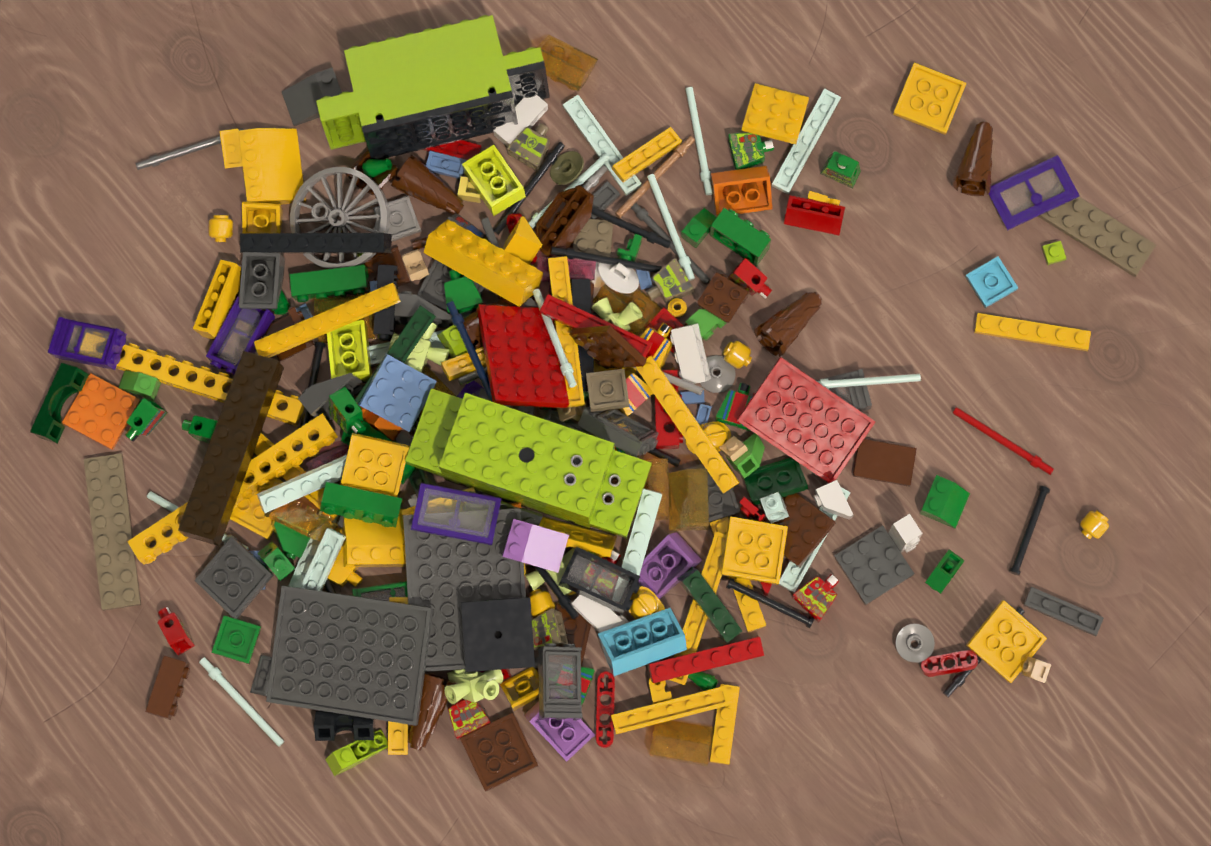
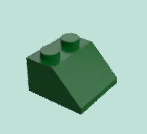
(945, 502)

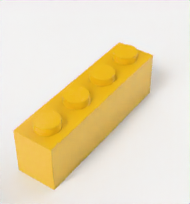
(218, 299)

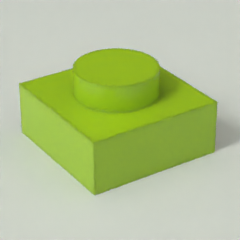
(1054, 253)

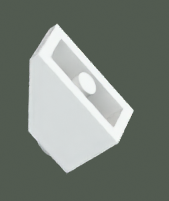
(833, 500)

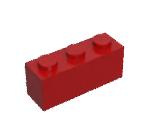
(814, 215)

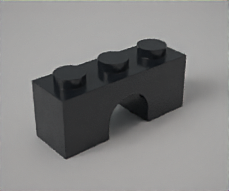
(329, 724)

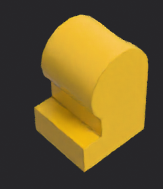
(658, 692)

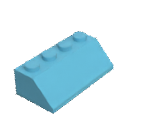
(642, 641)

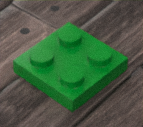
(236, 639)

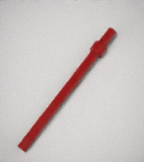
(1035, 461)

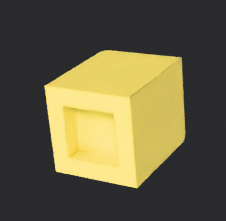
(467, 191)

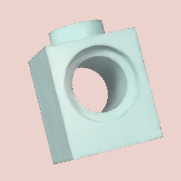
(774, 507)

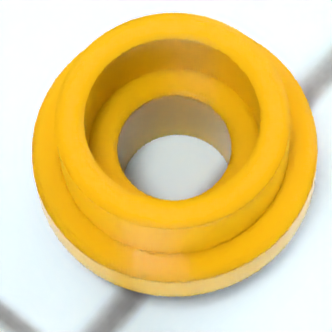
(677, 313)

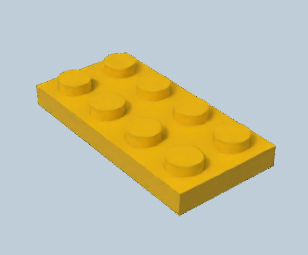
(581, 537)

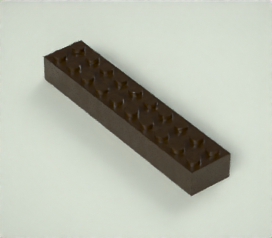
(231, 448)

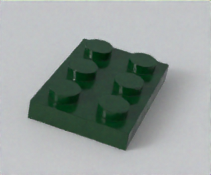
(779, 477)

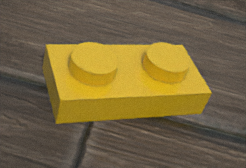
(231, 148)

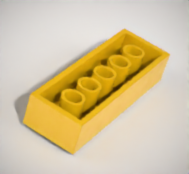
(483, 262)

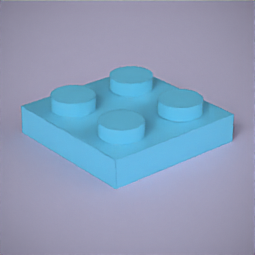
(991, 282)

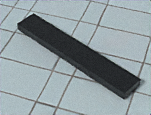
(582, 299)

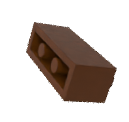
(168, 688)

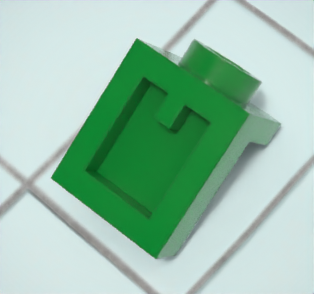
(633, 247)

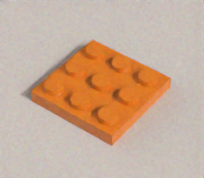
(101, 411)

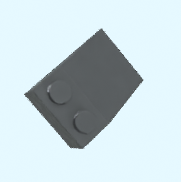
(303, 95)
(261, 280)
(410, 303)
(316, 397)

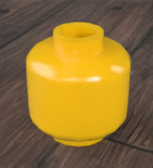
(220, 228)
(737, 354)
(1094, 524)
(540, 602)

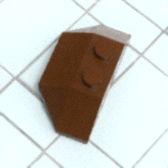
(564, 219)

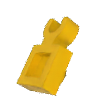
(822, 198)

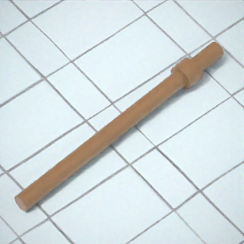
(679, 151)

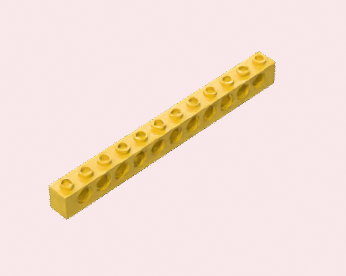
(290, 415)
(270, 457)

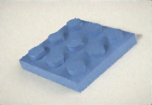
(397, 392)

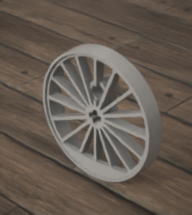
(342, 209)

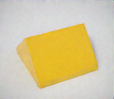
(261, 217)
(522, 242)
(521, 688)

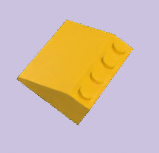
(271, 164)
(373, 544)

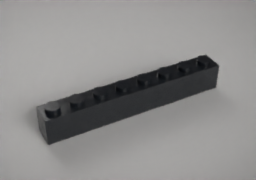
(315, 243)

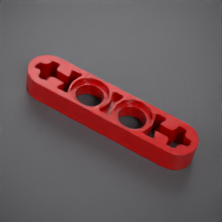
(602, 709)

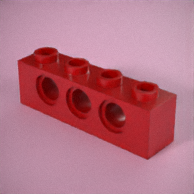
(665, 439)

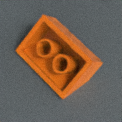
(742, 190)

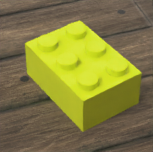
(493, 180)
(350, 351)

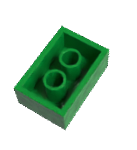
(740, 236)

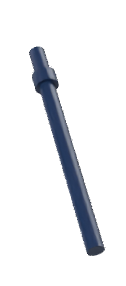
(458, 321)

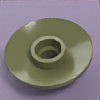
(567, 168)

